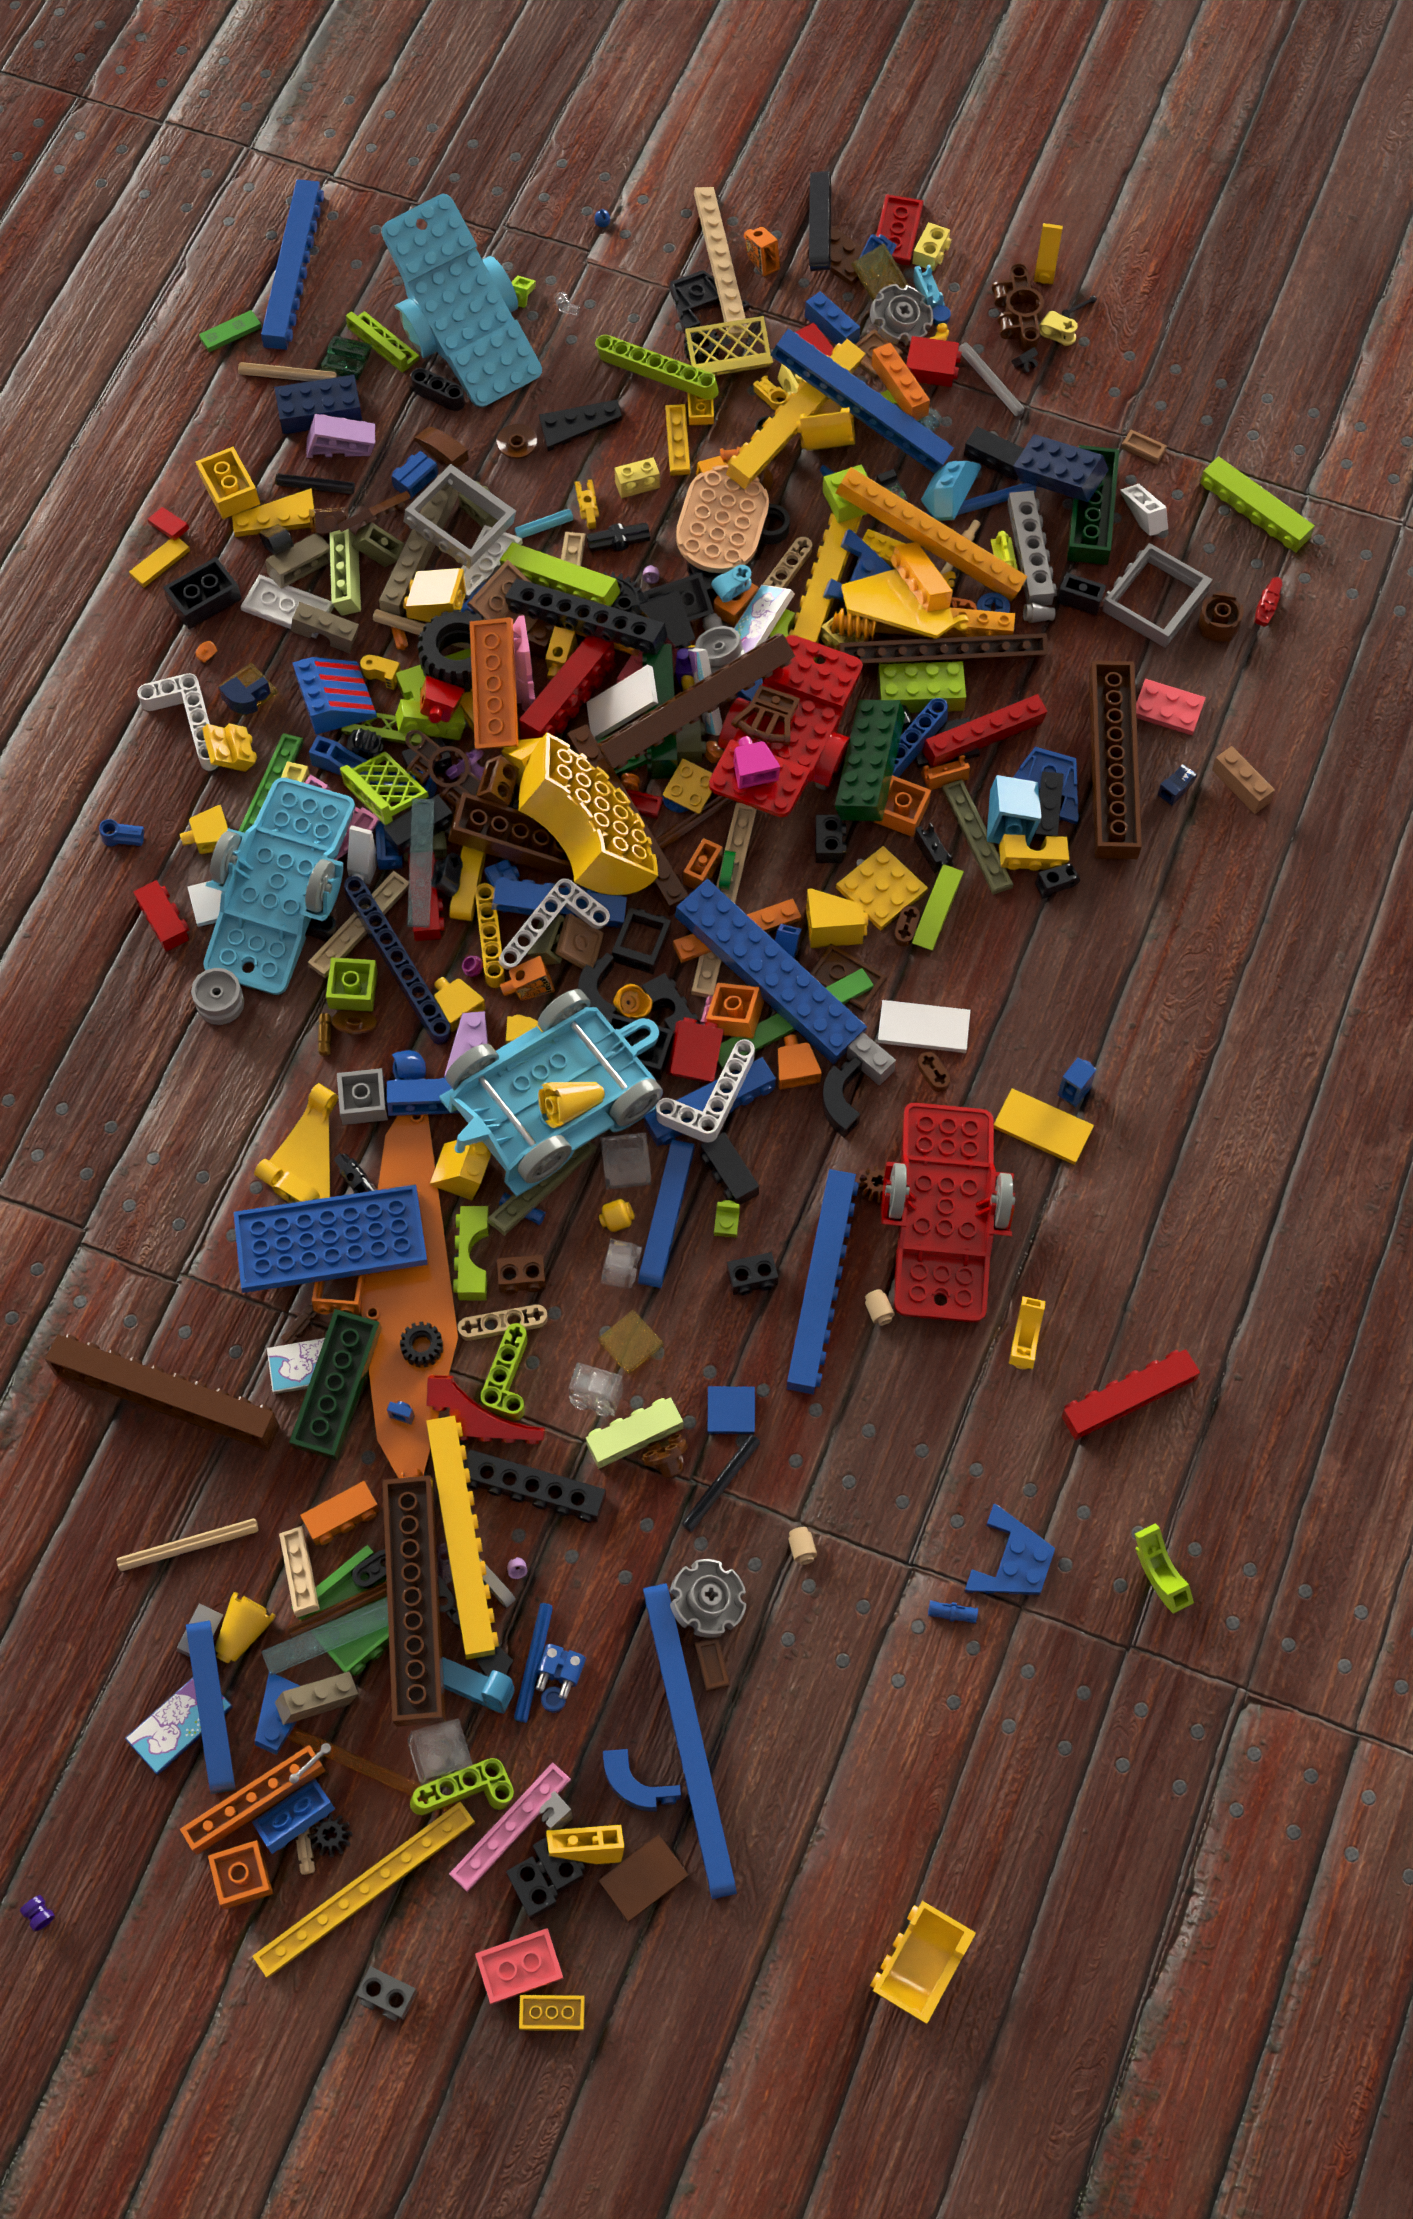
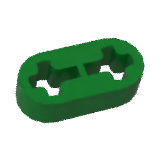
(727, 870)

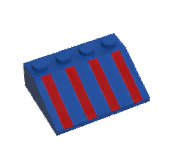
(333, 693)

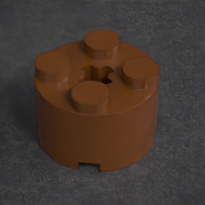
(1220, 617)

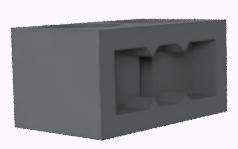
(389, 1988)

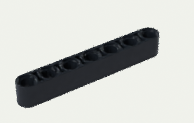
(820, 221)

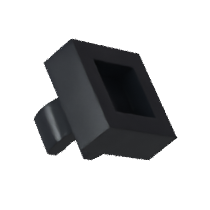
(1024, 359)

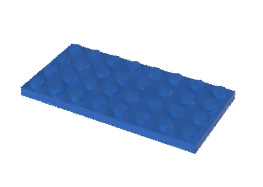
(329, 1238)

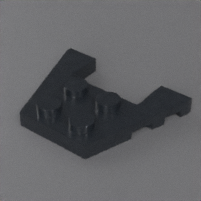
(693, 294)

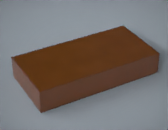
(712, 1664)

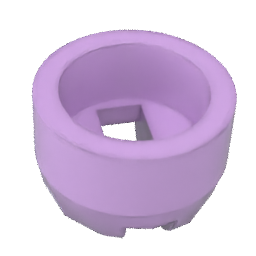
(654, 574)
(519, 1573)

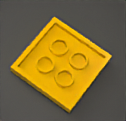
(882, 887)

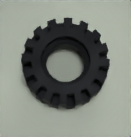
(697, 338)
(421, 1357)

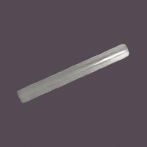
(991, 379)

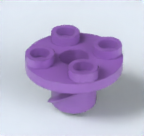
(455, 770)

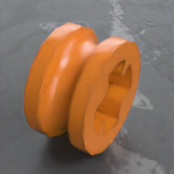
(630, 781)

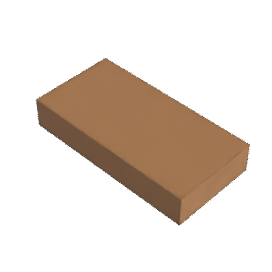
(1144, 446)

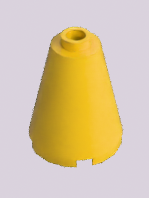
(568, 1100)
(241, 1627)

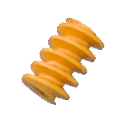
(853, 624)

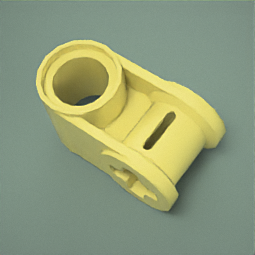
(1057, 326)

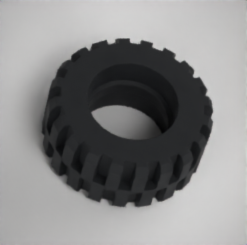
(439, 634)

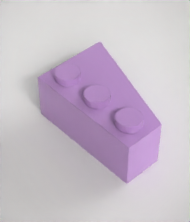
(340, 435)
(470, 1033)

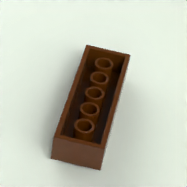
(507, 835)

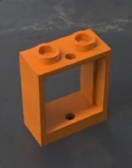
(327, 1306)

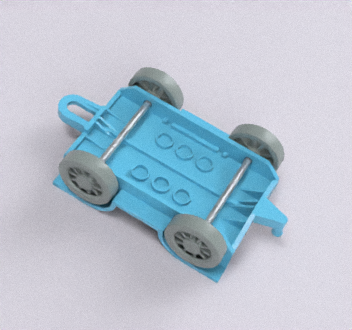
(502, 1086)

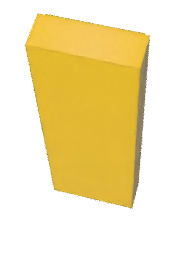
(159, 561)

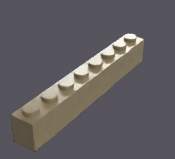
(416, 552)

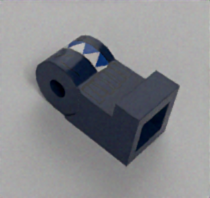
(1177, 784)

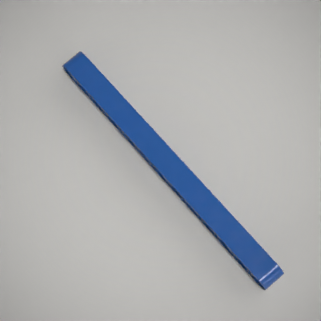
(689, 1742)

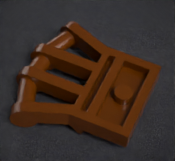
(771, 704)

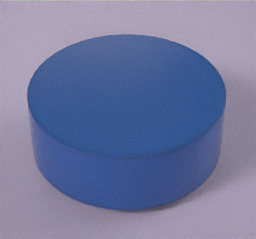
(941, 314)
(551, 1701)

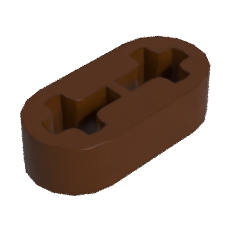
(911, 927)
(937, 1068)

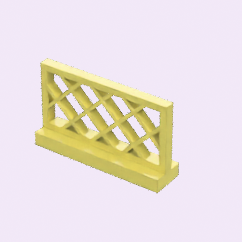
(735, 364)

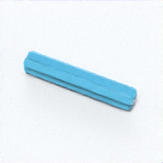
(544, 523)

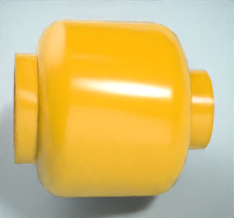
(616, 1215)

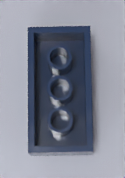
(327, 397)
(1061, 468)

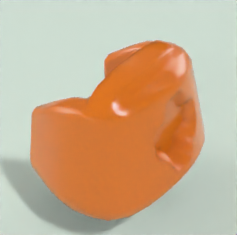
(205, 651)
(713, 752)

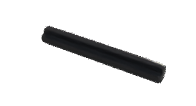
(315, 483)

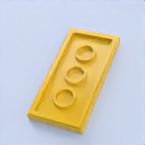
(1043, 1126)

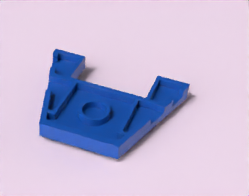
(868, 564)
(1049, 761)
(1023, 1561)

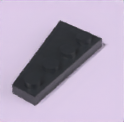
(570, 423)

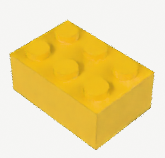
(228, 482)

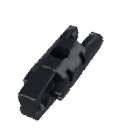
(353, 1174)

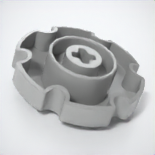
(901, 314)
(696, 1610)

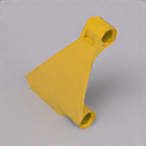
(302, 1163)

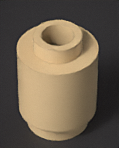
(879, 1307)
(802, 1545)

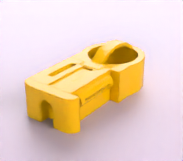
(769, 392)

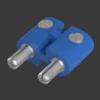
(560, 1666)

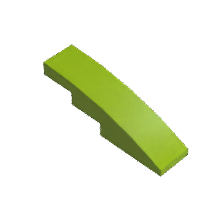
(937, 907)

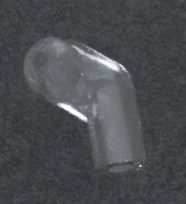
(564, 305)

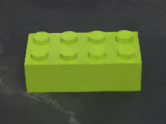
(921, 682)

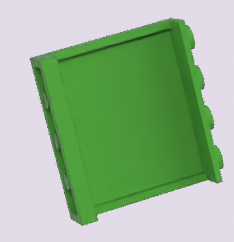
(338, 1588)

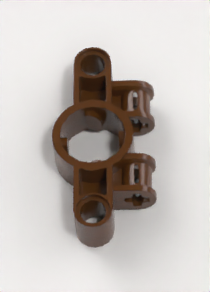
(1018, 324)
(427, 755)

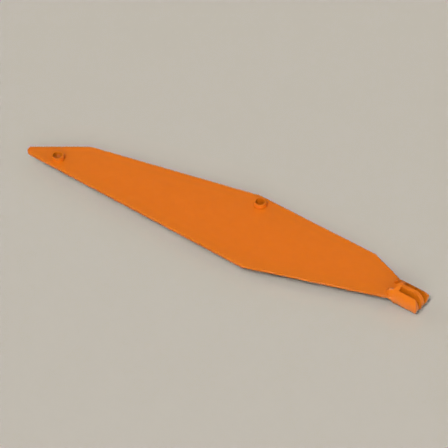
(409, 1298)

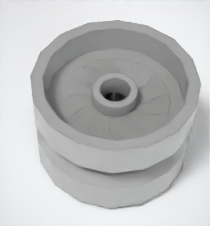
(722, 646)
(217, 996)

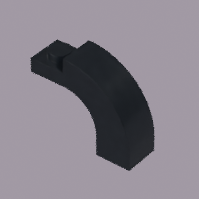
(591, 980)
(837, 1111)

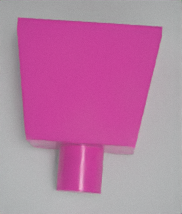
(754, 764)

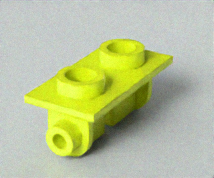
(1003, 549)

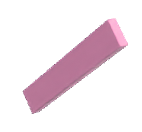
(508, 1828)

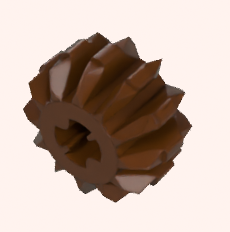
(869, 1182)

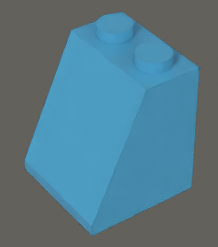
(1013, 809)

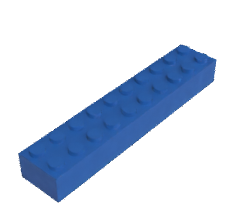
(767, 965)

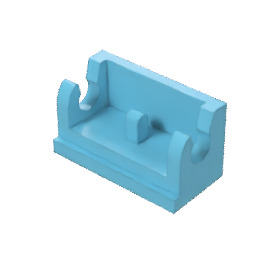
(926, 285)

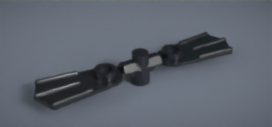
(498, 1662)

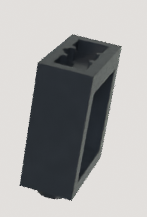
(637, 959)

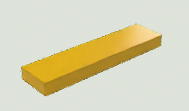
(677, 439)

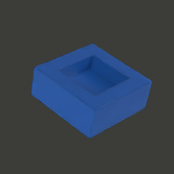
(401, 1412)

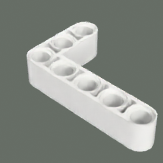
(180, 694)
(547, 917)
(717, 1099)

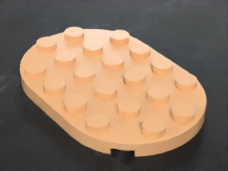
(721, 521)

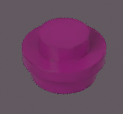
(472, 966)

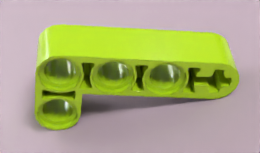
(507, 1369)
(459, 1790)

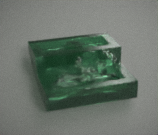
(346, 357)

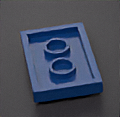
(293, 1816)

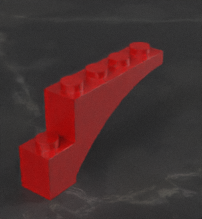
(475, 1419)

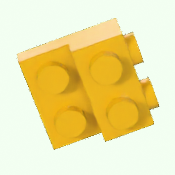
(229, 746)

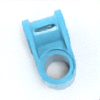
(731, 584)

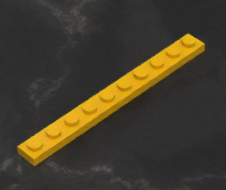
(363, 1890)

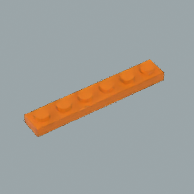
(767, 919)

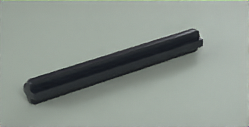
(720, 1483)

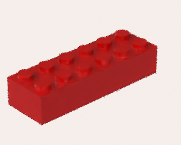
(568, 689)

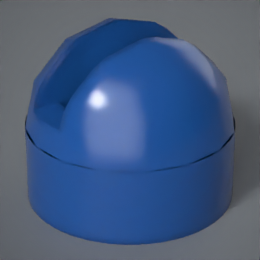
(599, 220)

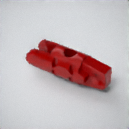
(1268, 602)

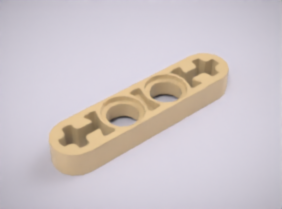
(790, 570)
(502, 1319)

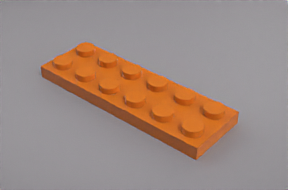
(494, 683)

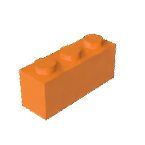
(340, 1513)

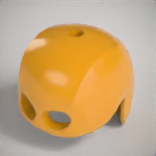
(639, 1005)

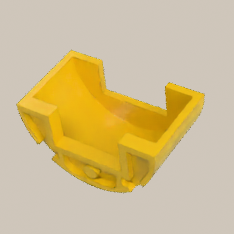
(827, 427)
(922, 1961)

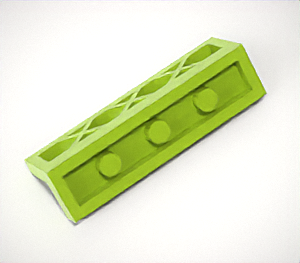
(381, 344)
(387, 735)

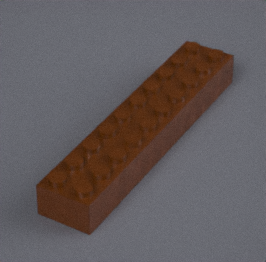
(1114, 760)
(163, 1392)
(413, 1601)

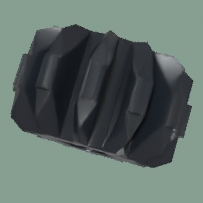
(365, 743)
(333, 1844)

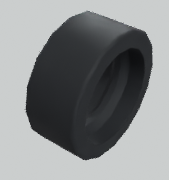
(779, 535)

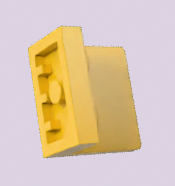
(689, 786)

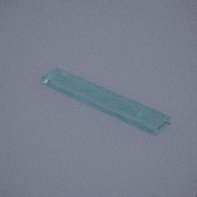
(420, 863)
(326, 1637)

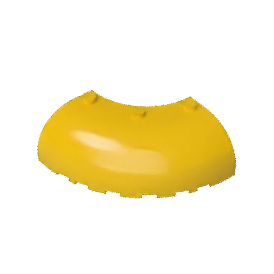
(587, 819)

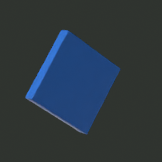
(731, 1410)

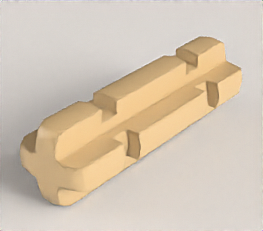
(305, 1853)

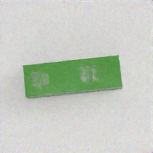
(230, 331)

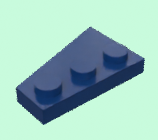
(271, 1731)

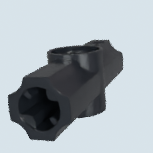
(618, 537)

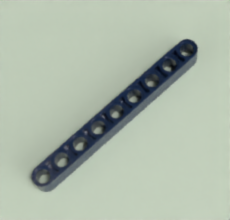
(401, 968)

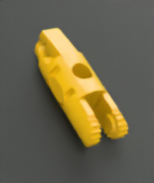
(587, 503)

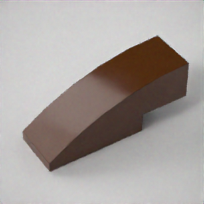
(442, 447)

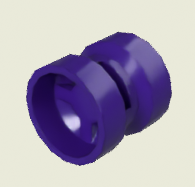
(37, 1913)

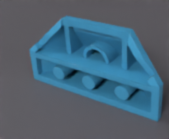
(949, 489)

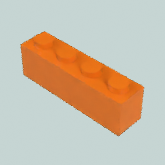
(900, 381)

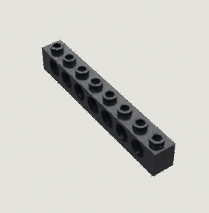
(586, 616)

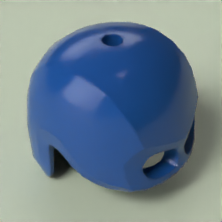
(408, 1065)

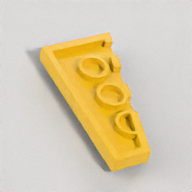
(288, 512)

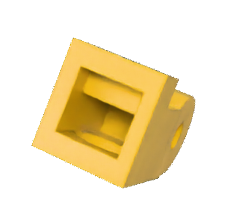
(380, 668)

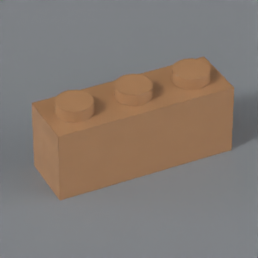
(1243, 780)

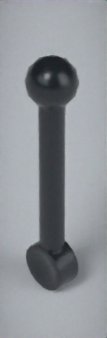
(1066, 312)

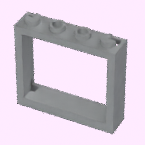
(476, 494)
(1175, 568)

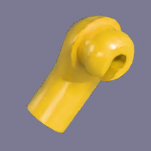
(942, 332)

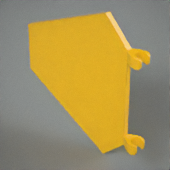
(890, 601)

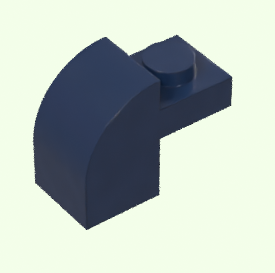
(242, 698)

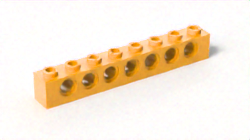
(979, 624)

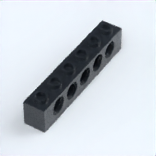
(547, 1482)

